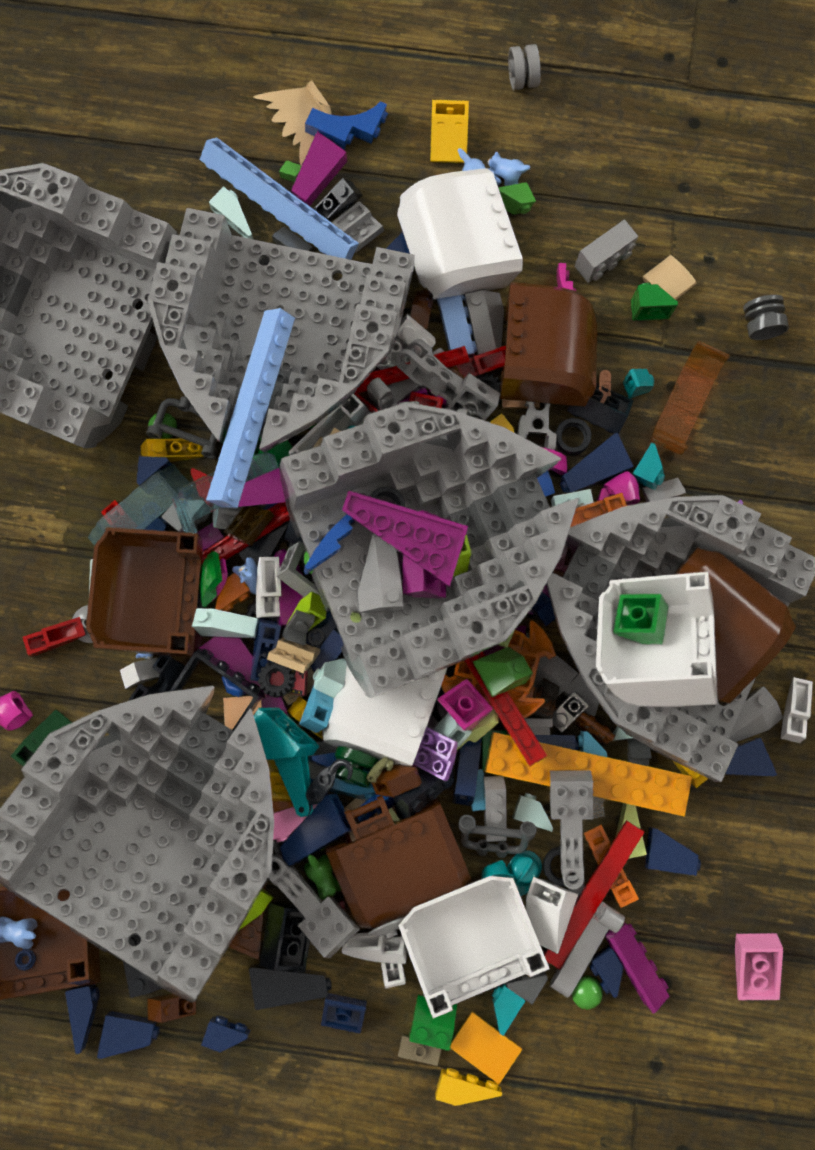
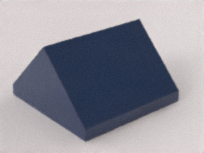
(149, 466)
(343, 1013)

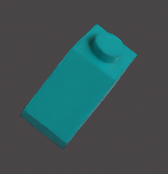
(638, 382)
(650, 470)
(506, 1006)

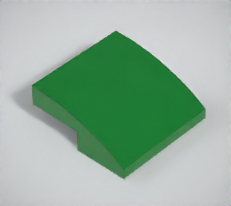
(210, 578)

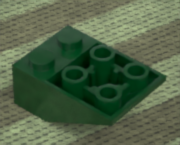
(33, 741)

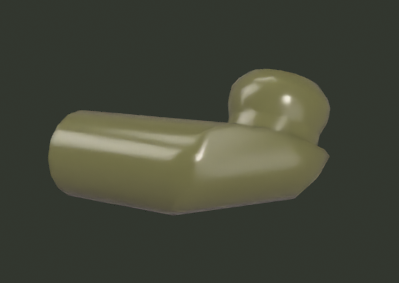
(378, 768)

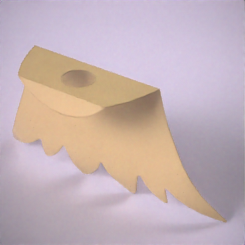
(294, 109)

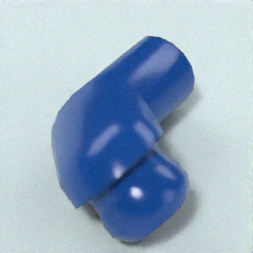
(232, 689)

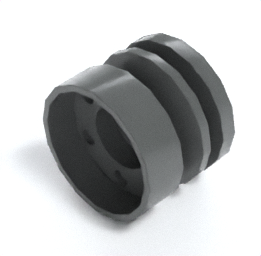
(766, 317)

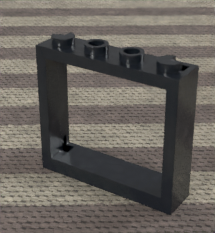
(222, 668)

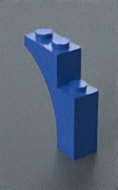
(343, 128)

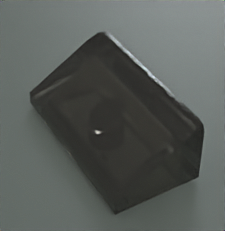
(548, 691)

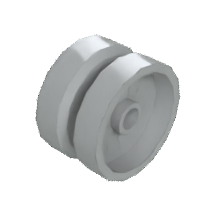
(524, 66)

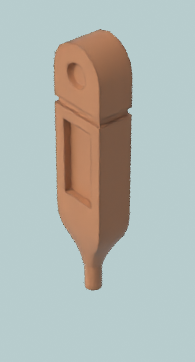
(604, 380)

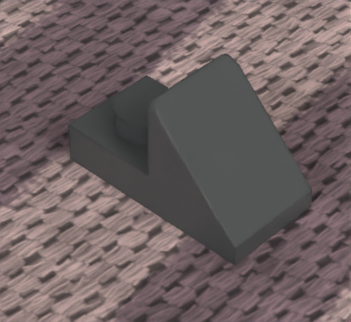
(298, 626)
(638, 752)

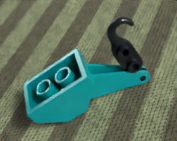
(290, 750)

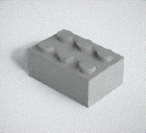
(606, 251)

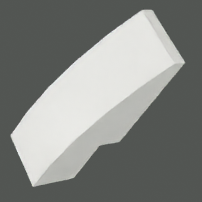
(268, 588)
(797, 710)
(376, 948)

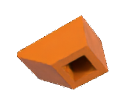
(232, 593)

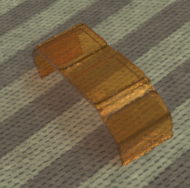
(688, 397)

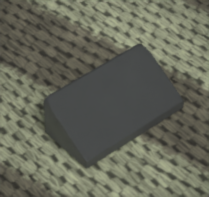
(287, 238)

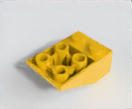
(449, 130)

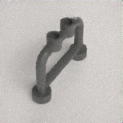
(156, 430)
(467, 825)

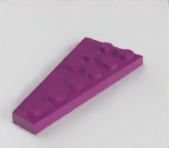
(419, 536)

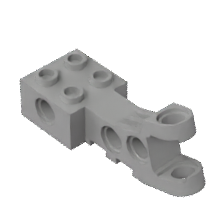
(459, 392)
(525, 424)
(571, 802)
(325, 921)

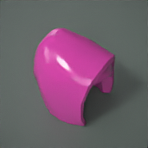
(625, 484)
(13, 711)

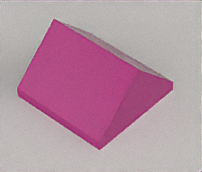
(465, 705)

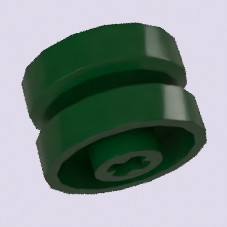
(359, 761)

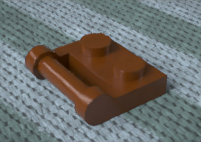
(372, 824)

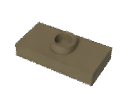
(418, 1051)

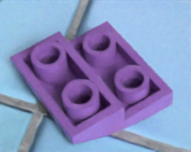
(436, 754)

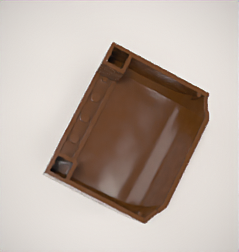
(549, 346)
(145, 591)
(747, 621)
(399, 867)
(61, 955)

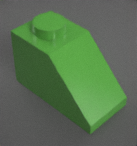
(517, 198)

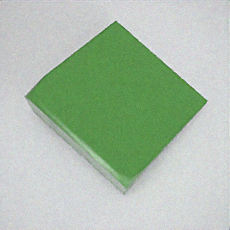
(290, 171)

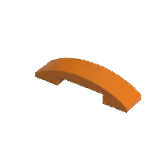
(598, 508)
(622, 887)

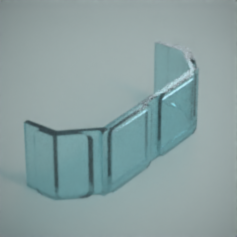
(191, 499)
(143, 503)

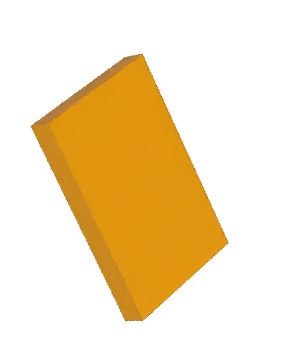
(485, 1047)

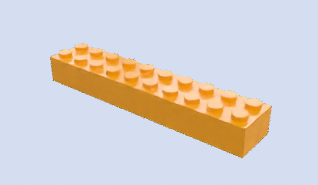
(611, 777)

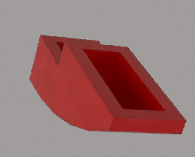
(483, 362)
(53, 636)

